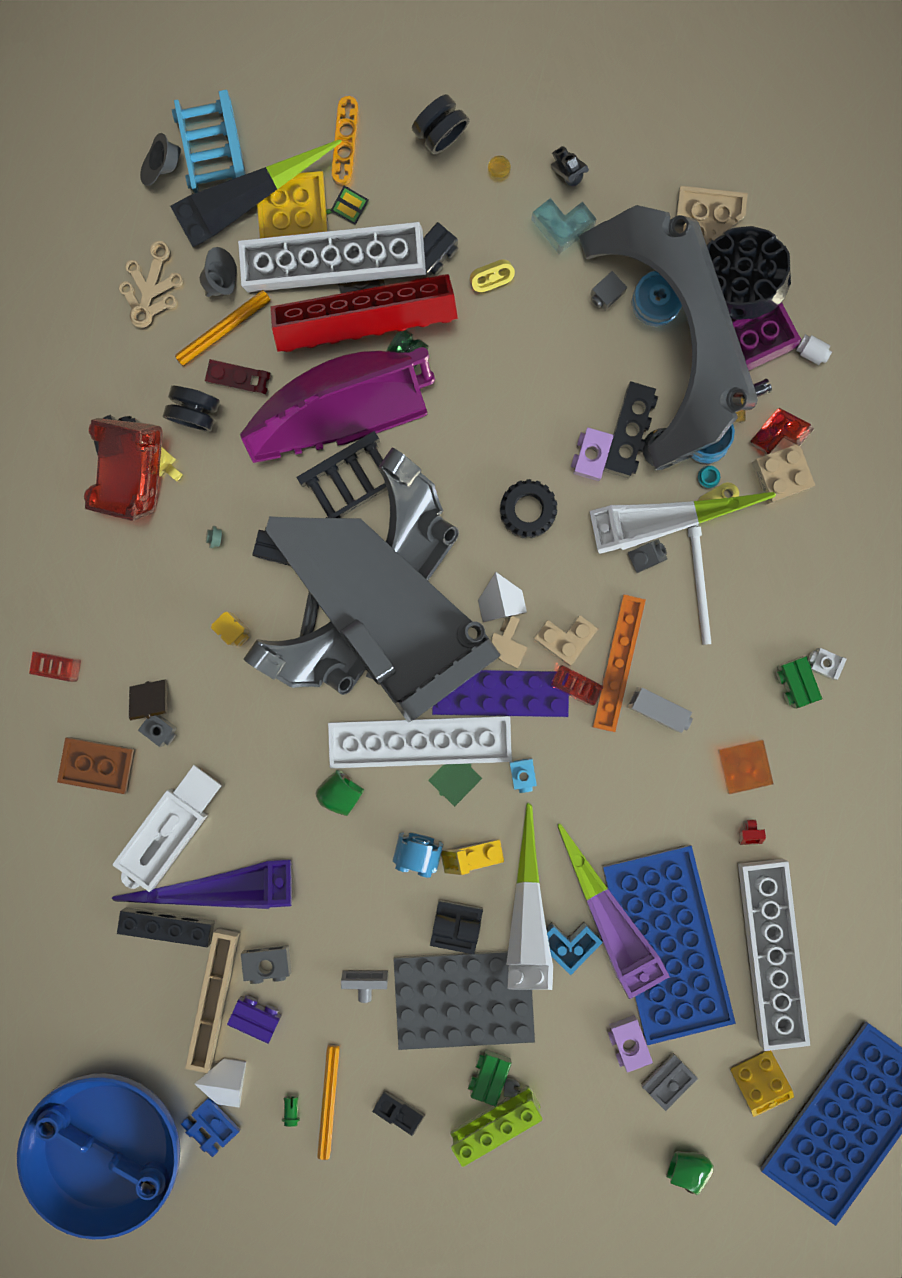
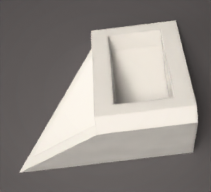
(501, 599)
(224, 1082)

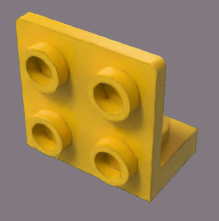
(762, 1083)

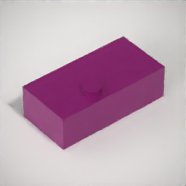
(766, 336)

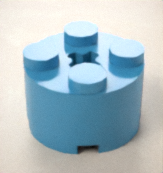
(417, 854)

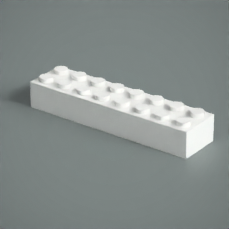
(332, 257)
(774, 954)

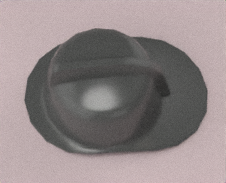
(160, 159)
(218, 273)

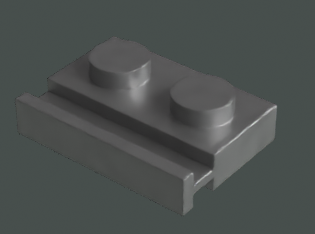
(669, 1082)

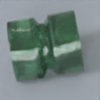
(404, 343)

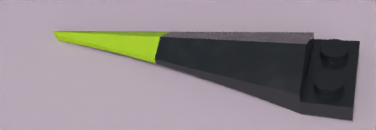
(216, 207)

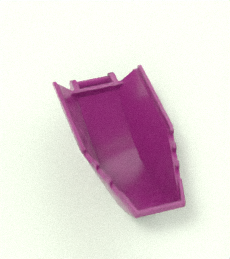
(340, 403)

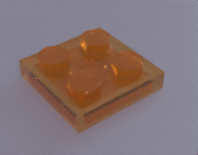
(745, 766)

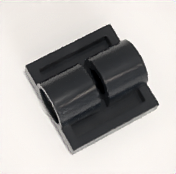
(456, 927)

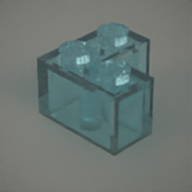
(562, 229)

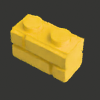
(231, 629)

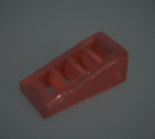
(69, 668)
(589, 692)

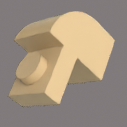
(510, 651)

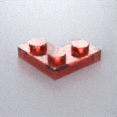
(781, 426)

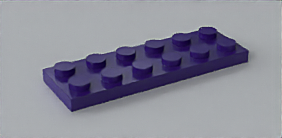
(506, 695)

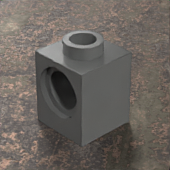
(608, 291)

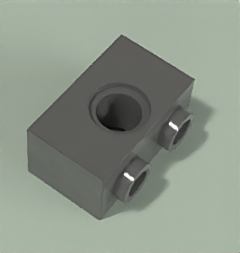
(279, 958)

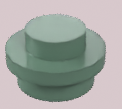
(213, 537)

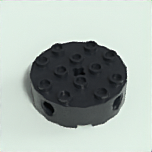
(751, 270)

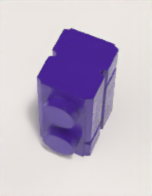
(254, 1019)

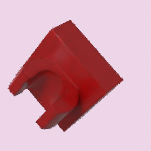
(751, 834)

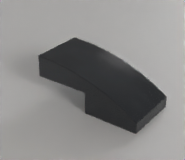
(398, 1113)

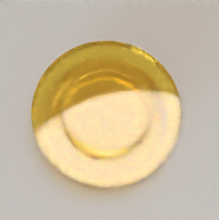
(499, 167)

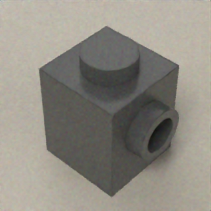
(158, 730)

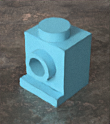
(517, 768)

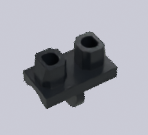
(568, 166)

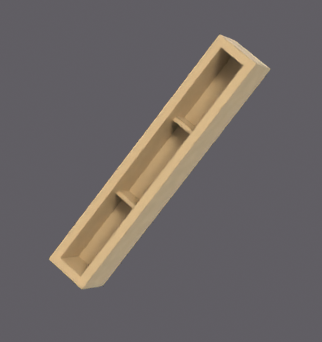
(212, 1000)

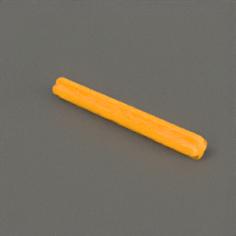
(222, 327)
(328, 1102)

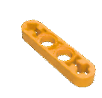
(347, 141)

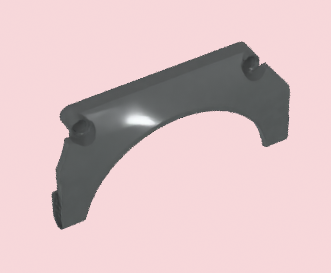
(718, 364)
(414, 534)

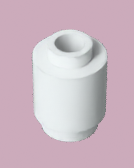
(814, 349)

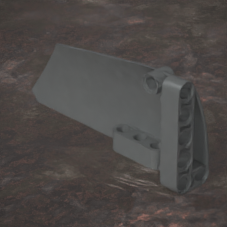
(384, 610)

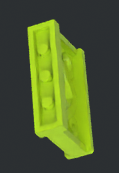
(495, 1126)

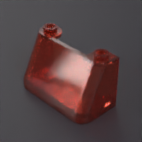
(125, 468)

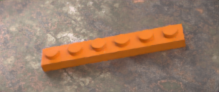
(619, 663)

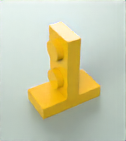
(472, 857)

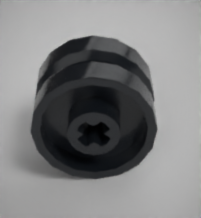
(440, 124)
(192, 406)

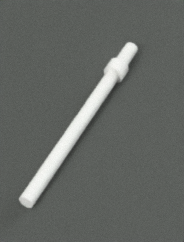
(695, 533)

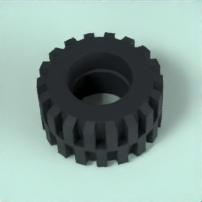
(533, 489)

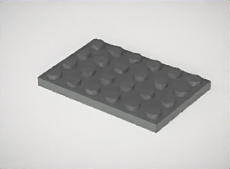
(459, 1002)

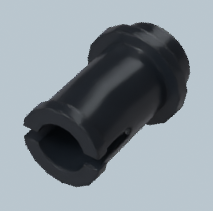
(762, 388)

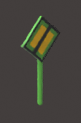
(349, 205)

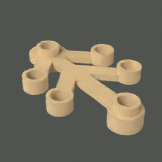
(149, 288)

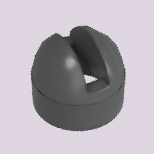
(509, 1085)

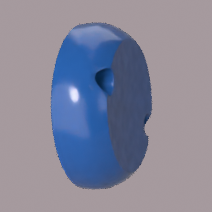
(96, 1160)

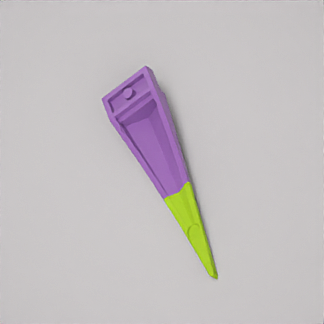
(629, 952)

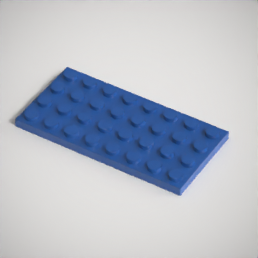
(670, 911)
(843, 1127)

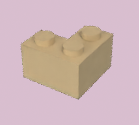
(566, 645)

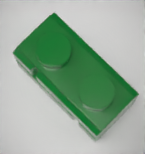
(799, 682)
(490, 1077)

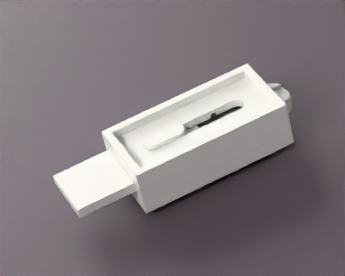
(166, 831)

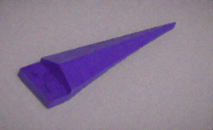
(250, 887)

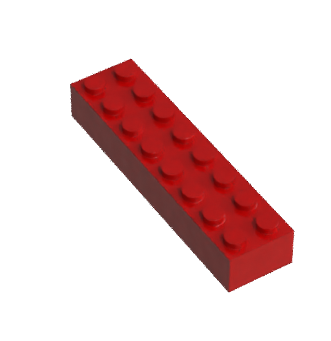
(363, 313)

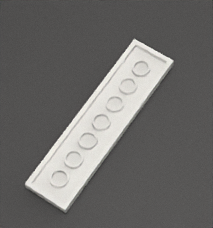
(420, 742)

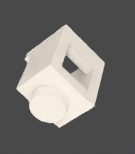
(835, 667)

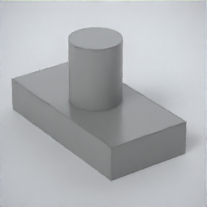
(364, 982)

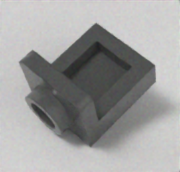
(648, 555)

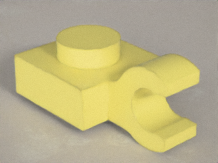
(166, 465)

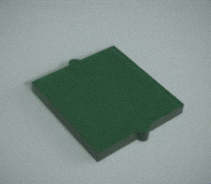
(455, 781)

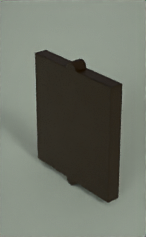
(148, 699)

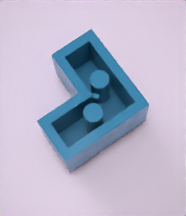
(573, 950)

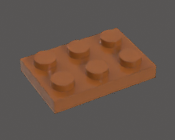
(95, 765)

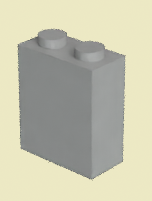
(660, 710)

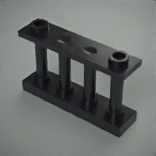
(330, 468)

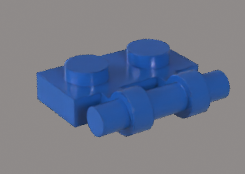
(214, 1122)

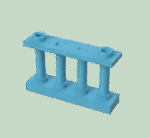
(227, 127)

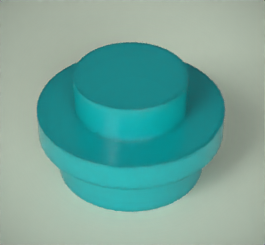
(708, 476)

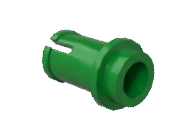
(290, 1112)

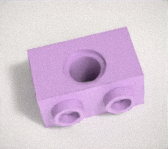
(601, 444)
(639, 1054)

